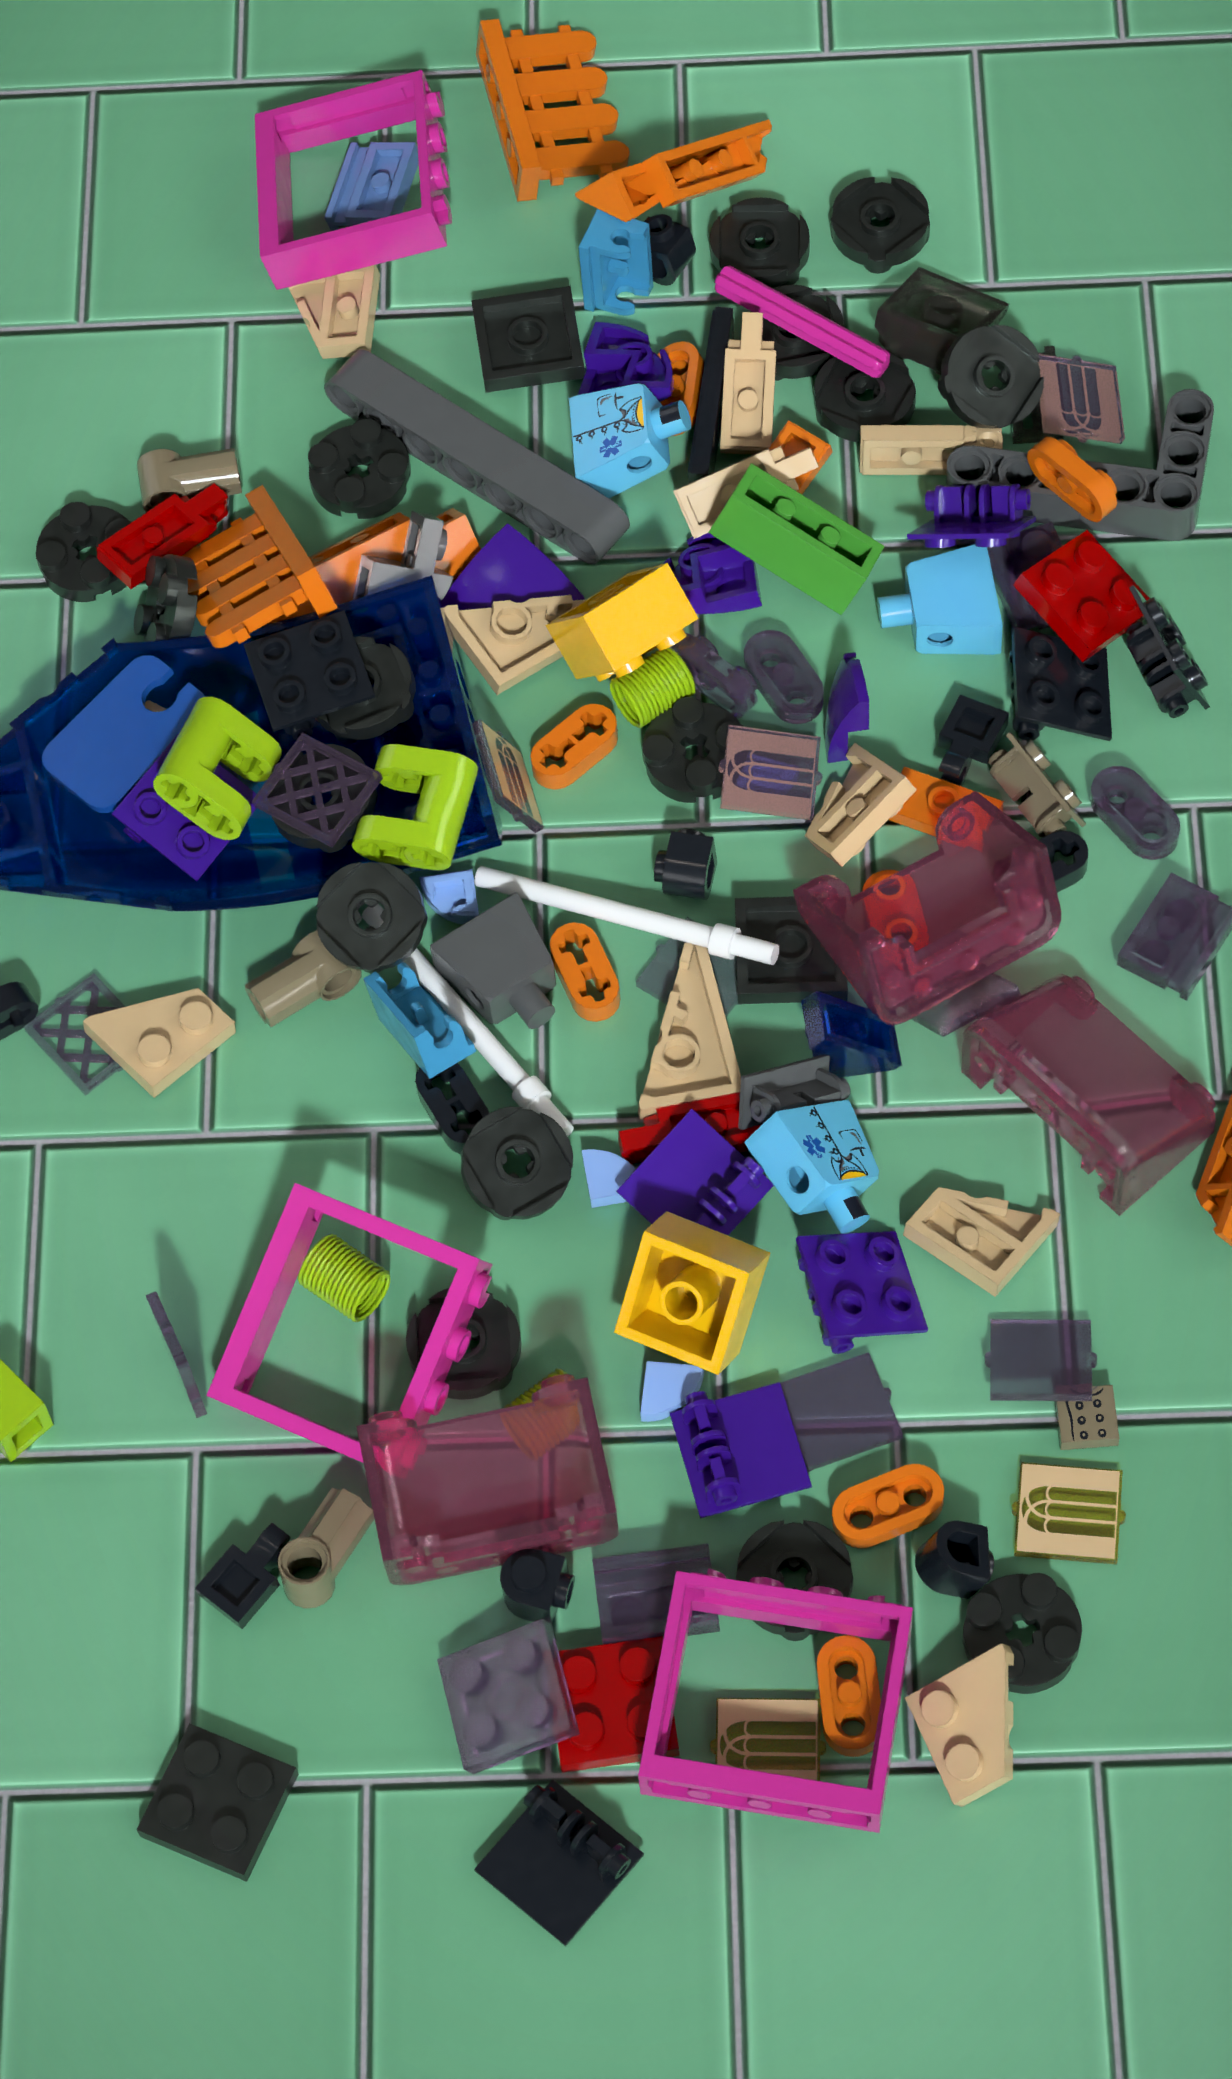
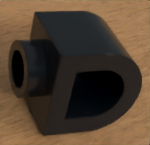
(670, 248)
(687, 865)
(956, 1559)
(536, 1584)

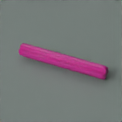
(802, 321)

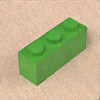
(796, 539)

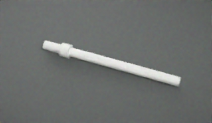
(720, 940)
(527, 1090)

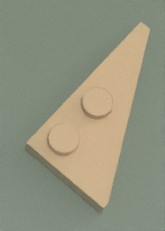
(509, 638)
(694, 1042)

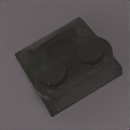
(930, 314)

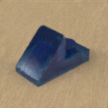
(850, 1036)

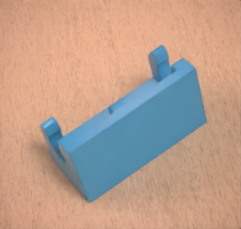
(614, 261)
(419, 1022)

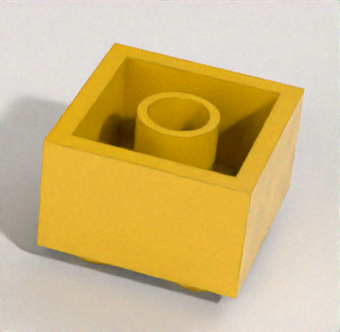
(622, 623)
(691, 1292)

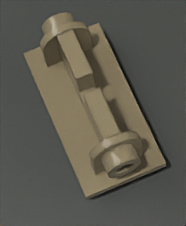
(1023, 771)

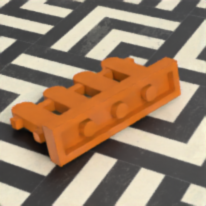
(521, 128)
(253, 575)

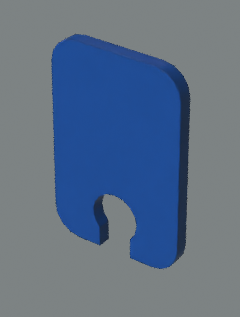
(117, 737)

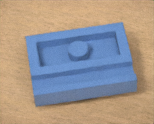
(372, 183)

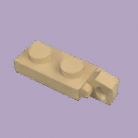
(748, 390)
(918, 447)
(706, 497)

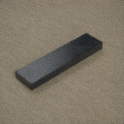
(709, 409)

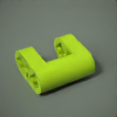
(187, 779)
(445, 789)

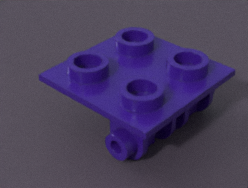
(958, 516)
(169, 831)
(696, 1178)
(859, 1287)
(739, 1449)

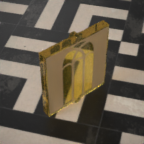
(1068, 1513)
(769, 1735)

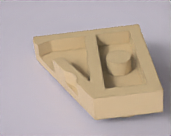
(340, 310)
(858, 806)
(161, 1036)
(979, 1235)
(969, 1724)

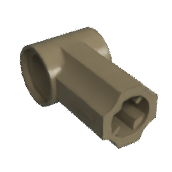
(167, 473)
(300, 981)
(325, 1545)

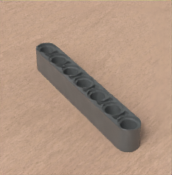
(479, 457)

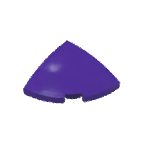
(623, 357)
(508, 570)
(716, 577)
(846, 707)

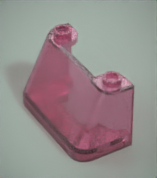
(941, 918)
(1091, 1084)
(488, 1484)

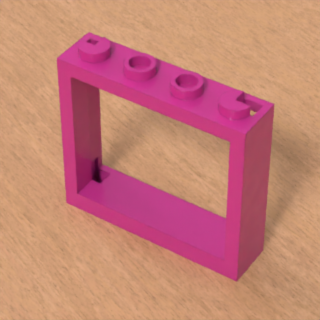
(334, 119)
(272, 1289)
(758, 1791)

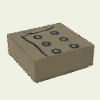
(1088, 1422)

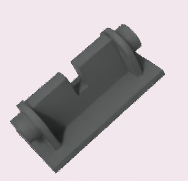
(788, 1087)

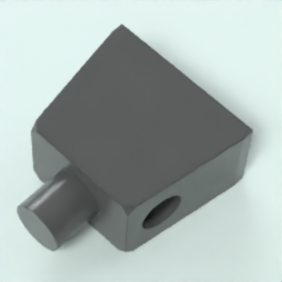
(499, 964)

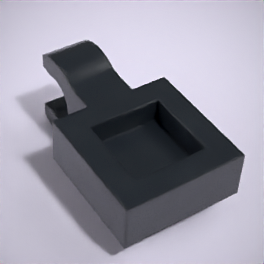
(969, 734)
(242, 1581)

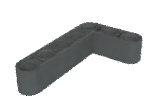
(1148, 490)

